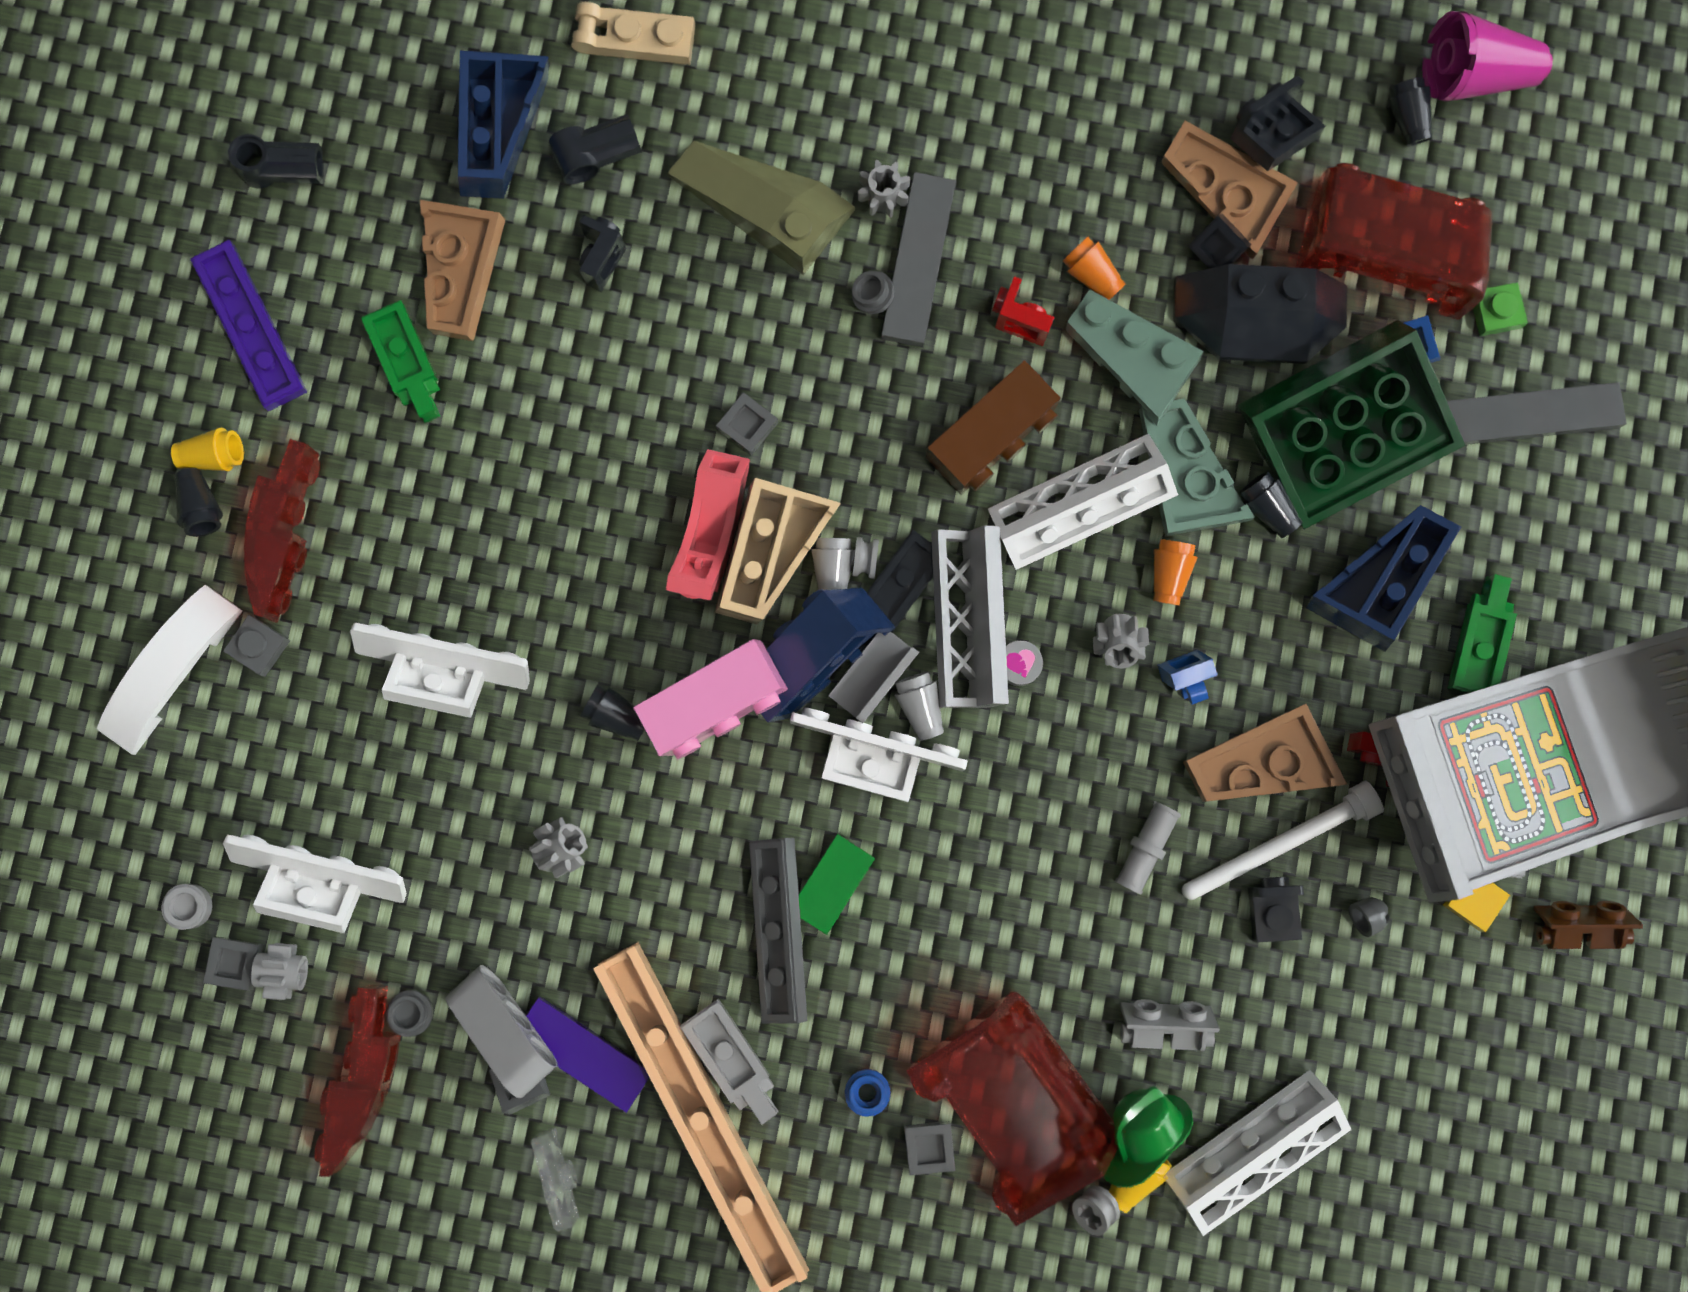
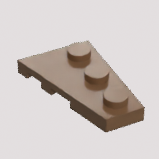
(1228, 183)
(1266, 760)

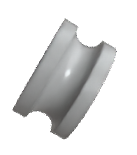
(865, 557)
(1096, 1210)

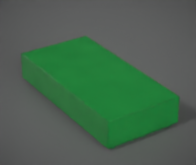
(833, 883)

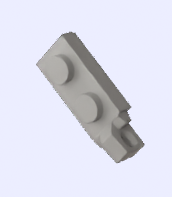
(731, 1060)

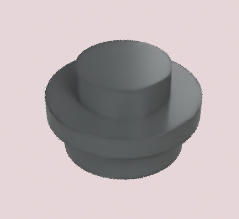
(872, 292)
(409, 1013)

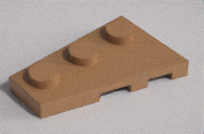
(460, 260)

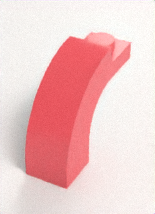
(710, 526)

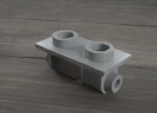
(1189, 1024)

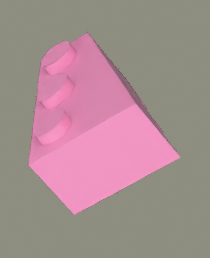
(711, 700)

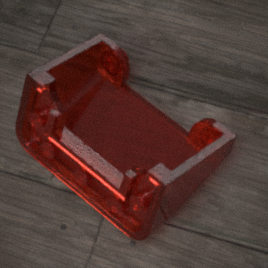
(1400, 236)
(1020, 1106)

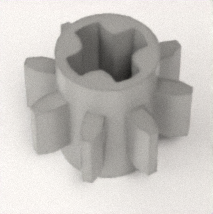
(876, 180)
(1120, 641)
(558, 847)
(279, 971)

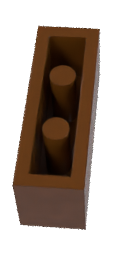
(994, 429)

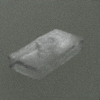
(557, 1179)

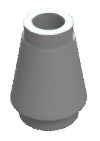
(832, 562)
(920, 704)

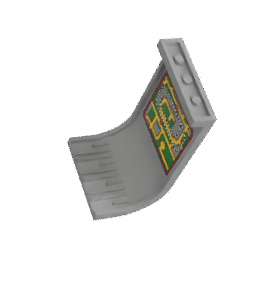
(1541, 764)

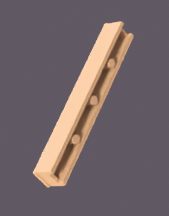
(701, 1120)

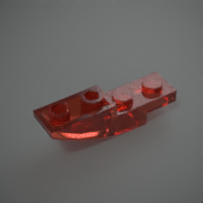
(270, 546)
(356, 1099)

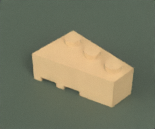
(769, 545)

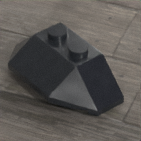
(1261, 311)

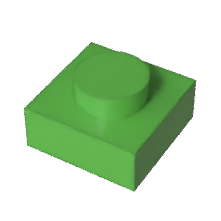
(1500, 310)

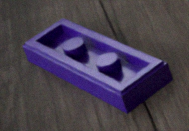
(588, 1055)

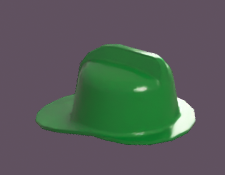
(1146, 1134)

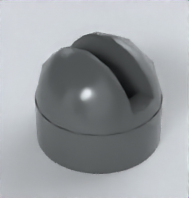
(1369, 916)

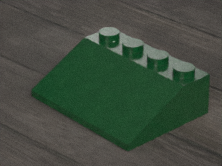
(1353, 422)

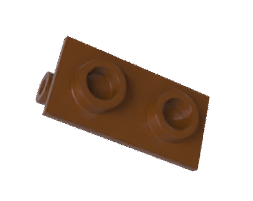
(1607, 925)

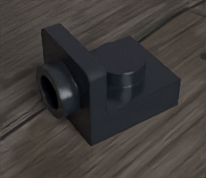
(603, 256)
(1275, 910)

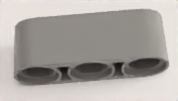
(501, 1031)

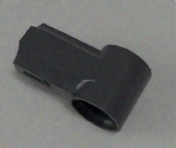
(584, 151)
(279, 162)

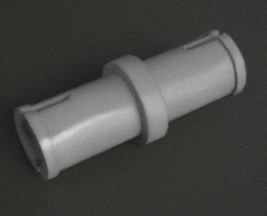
(1148, 847)

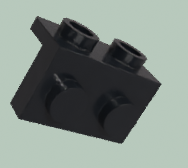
(1276, 125)

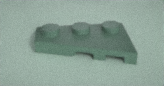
(1139, 354)
(1203, 487)

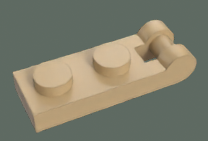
(634, 34)

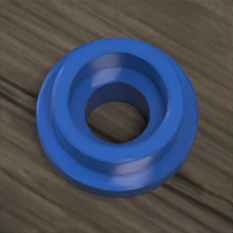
(867, 1107)

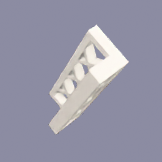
(1085, 506)
(1255, 1147)

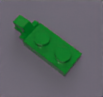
(403, 358)
(1484, 638)

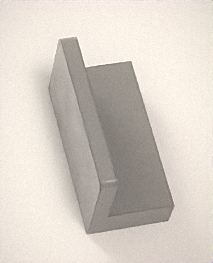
(873, 675)

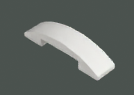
(163, 666)

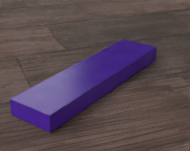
(248, 325)

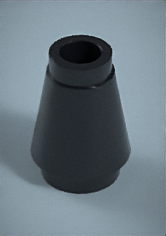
(1412, 110)
(195, 504)
(1271, 504)
(612, 713)

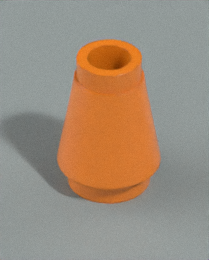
(1094, 268)
(1172, 570)

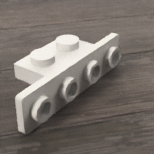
(437, 672)
(871, 760)
(310, 886)

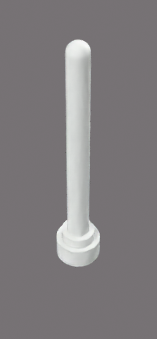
(1359, 803)

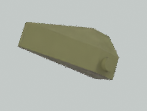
(773, 206)

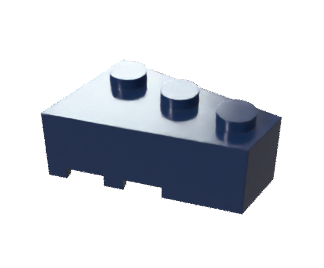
(495, 116)
(1386, 582)
(819, 642)

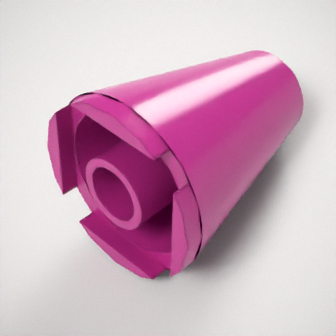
(1481, 58)

